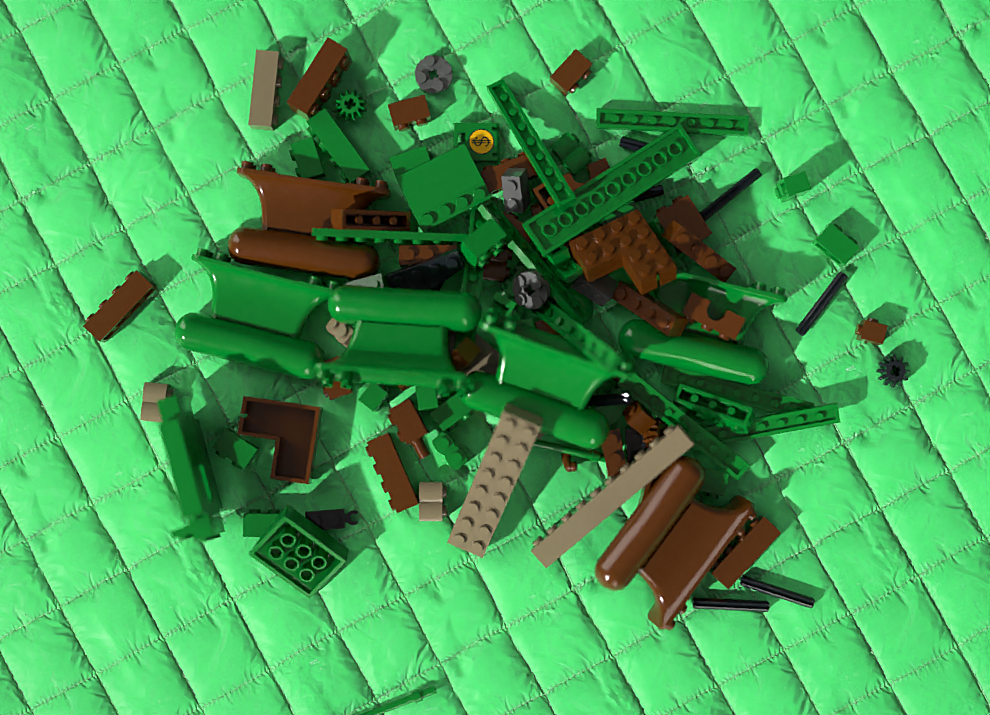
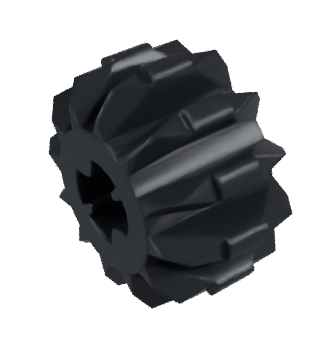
(898, 375)

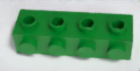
(337, 145)
(714, 408)

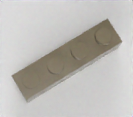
(265, 90)

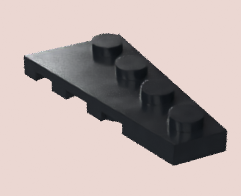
(427, 273)

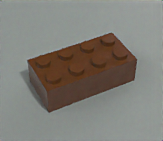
(320, 79)

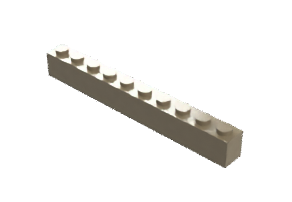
(612, 495)

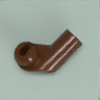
(568, 465)

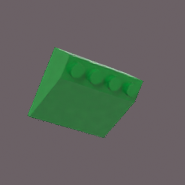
(443, 187)
(299, 552)

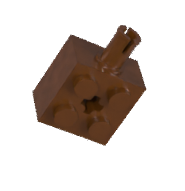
(410, 426)

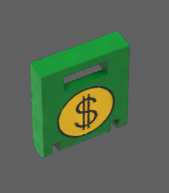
(479, 140)

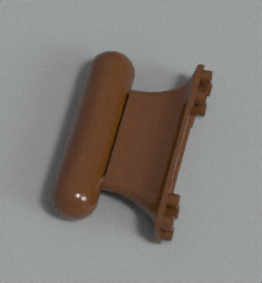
(291, 210)
(672, 540)

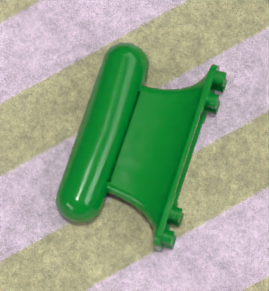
(255, 318)
(400, 337)
(696, 347)
(544, 378)

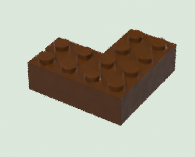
(625, 244)
(293, 428)

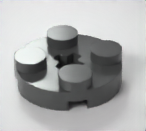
(431, 64)
(522, 294)

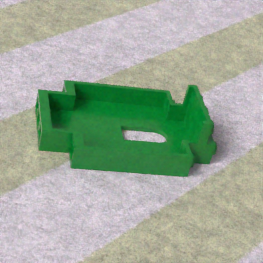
(190, 470)

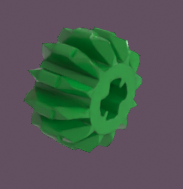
(347, 100)

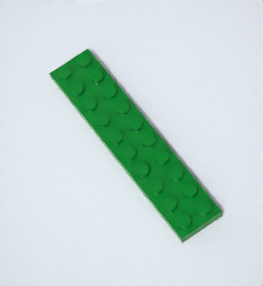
(612, 190)

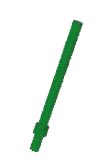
(593, 456)
(416, 697)

